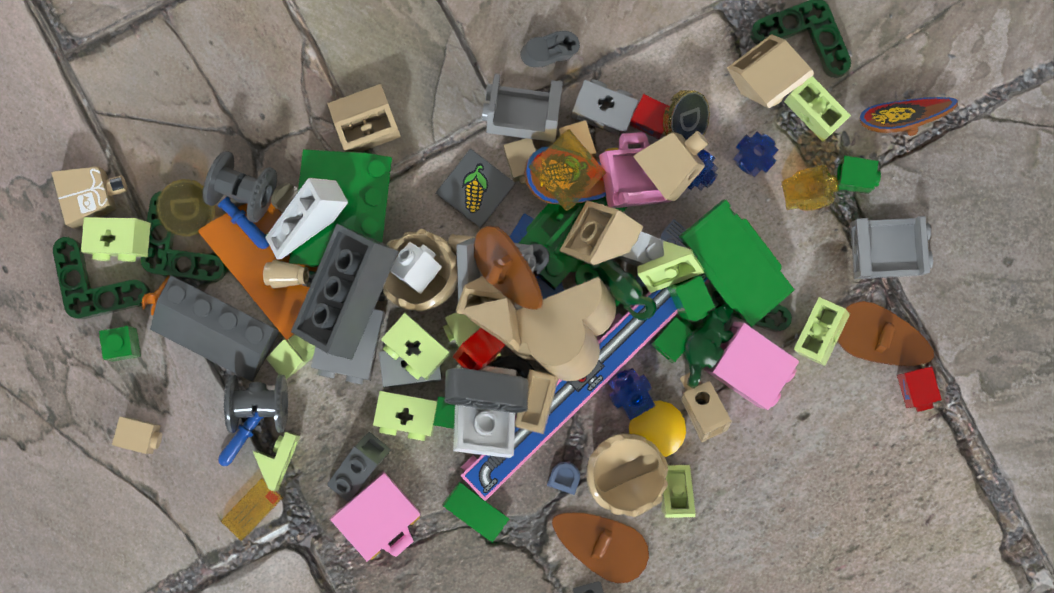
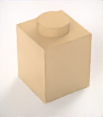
(137, 435)

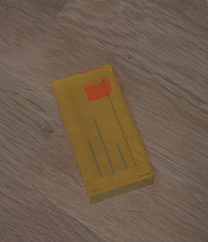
(251, 510)

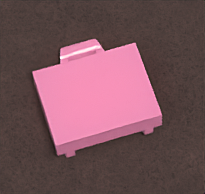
(625, 179)
(377, 517)

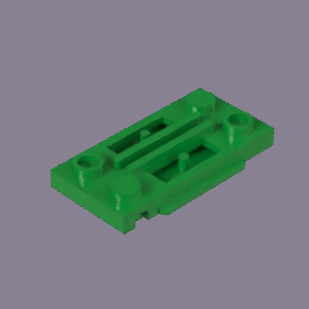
(551, 230)
(737, 262)

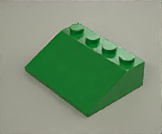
(364, 183)

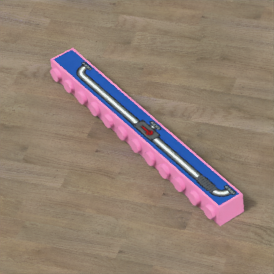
(617, 347)

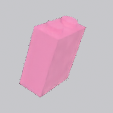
(753, 366)

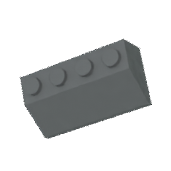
(344, 292)
(212, 328)

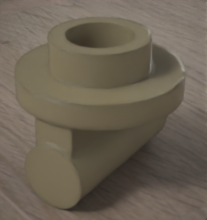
(283, 196)

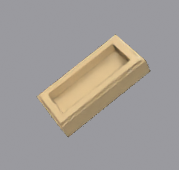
(540, 399)

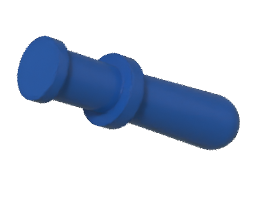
(247, 226)
(231, 450)

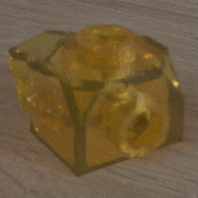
(810, 189)

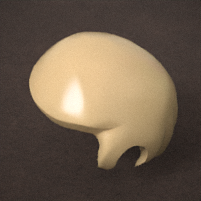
(438, 289)
(627, 474)

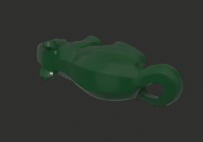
(625, 288)
(703, 344)

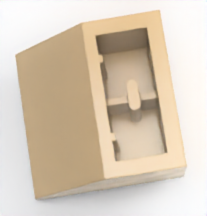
(769, 71)
(364, 120)

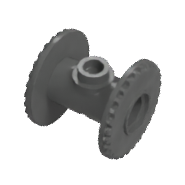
(241, 187)
(255, 399)

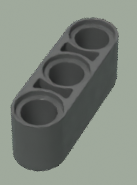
(486, 390)

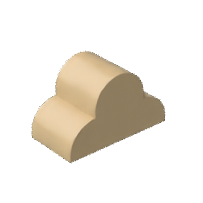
(566, 330)

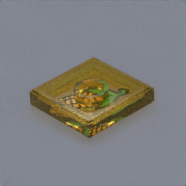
(567, 169)

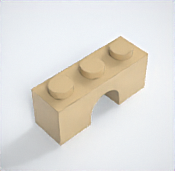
(519, 151)

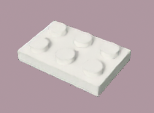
(484, 429)

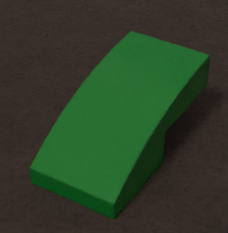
(475, 512)

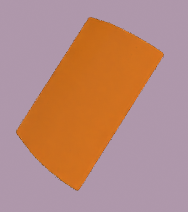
(247, 266)

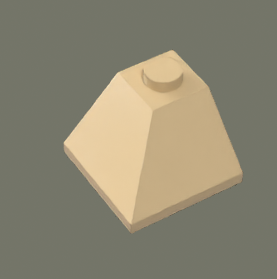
(601, 234)

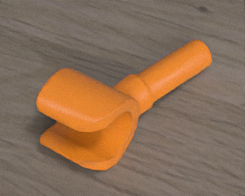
(151, 298)

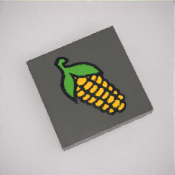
(475, 188)

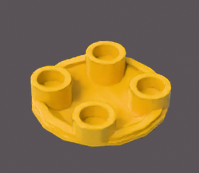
(661, 426)

